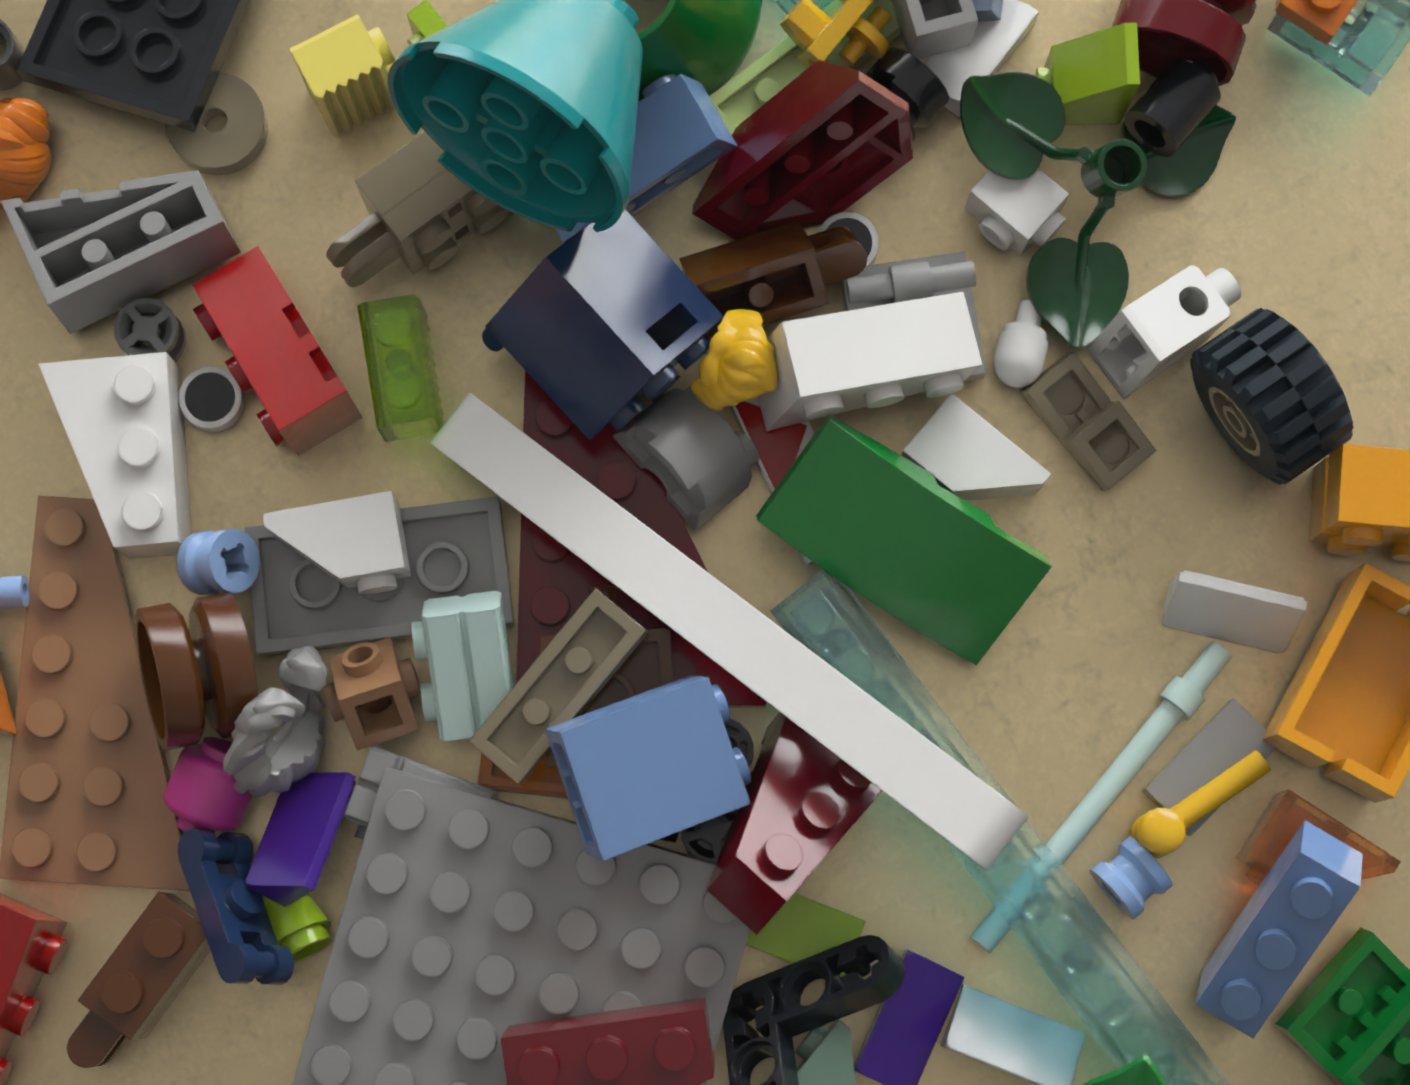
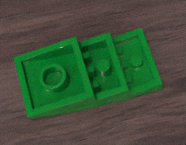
(903, 540)
(1356, 1016)

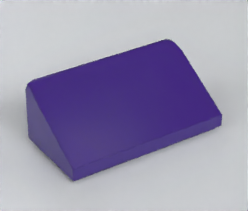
(300, 836)
(908, 1023)

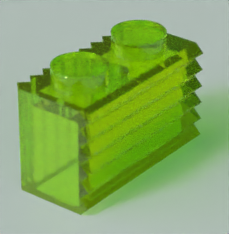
(400, 367)

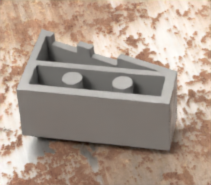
(119, 243)

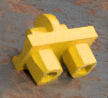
(819, 33)

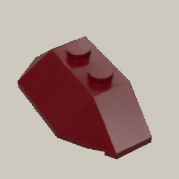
(807, 153)

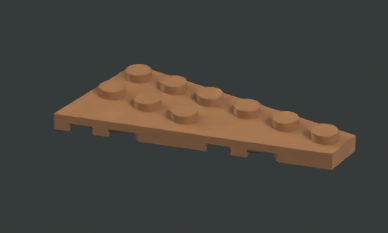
(85, 752)

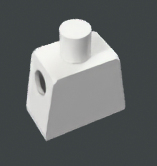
(1164, 327)

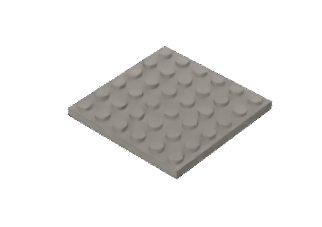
(496, 920)

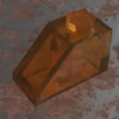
(1280, 823)

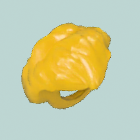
(737, 363)

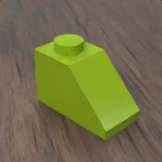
(1095, 75)

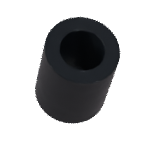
(1173, 106)

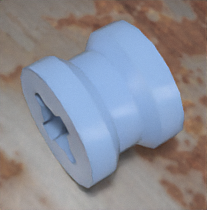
(207, 572)
(1131, 877)

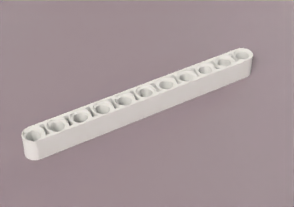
(731, 632)

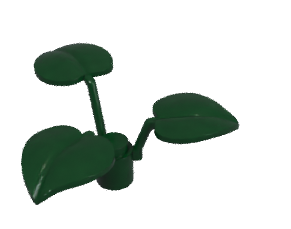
(1010, 127)

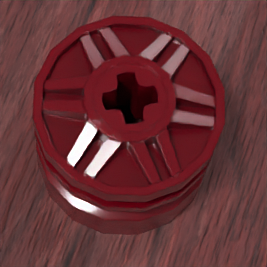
(1188, 31)

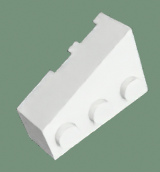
(869, 358)
(129, 445)

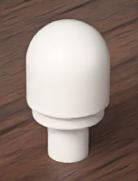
(1021, 348)

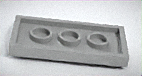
(449, 551)

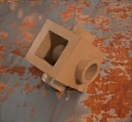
(373, 692)

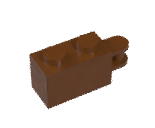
(775, 270)
(139, 980)

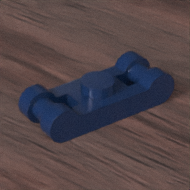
(230, 911)

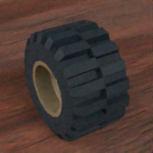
(1271, 396)

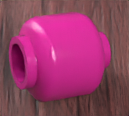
(202, 790)

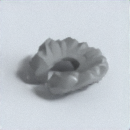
(273, 763)

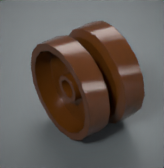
(194, 668)

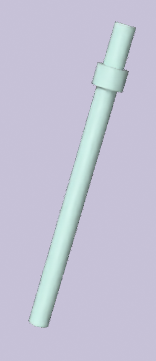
(1179, 700)

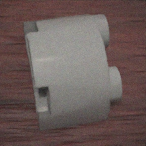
(690, 453)

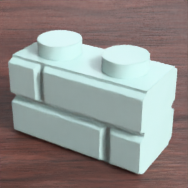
(466, 661)

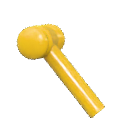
(1164, 829)

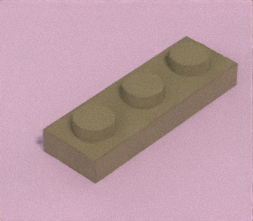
(558, 685)

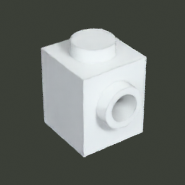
(1017, 211)

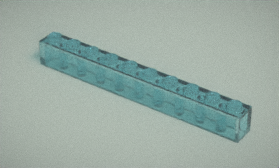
(1026, 879)

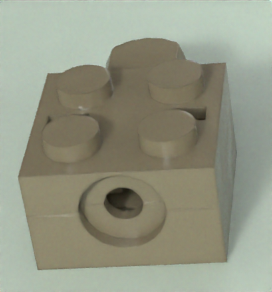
(414, 215)

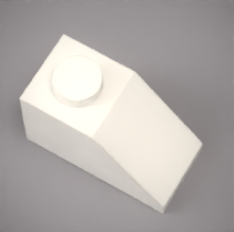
(973, 456)
(349, 539)

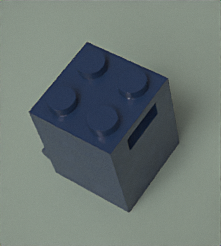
(604, 324)

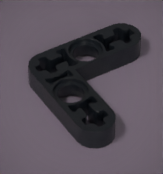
(785, 1017)

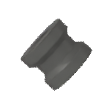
(142, 321)

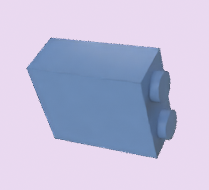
(650, 766)

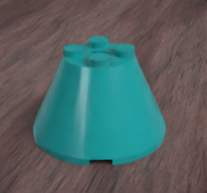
(531, 105)

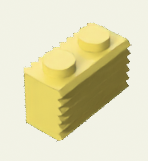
(346, 73)

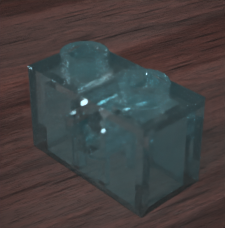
(1357, 51)

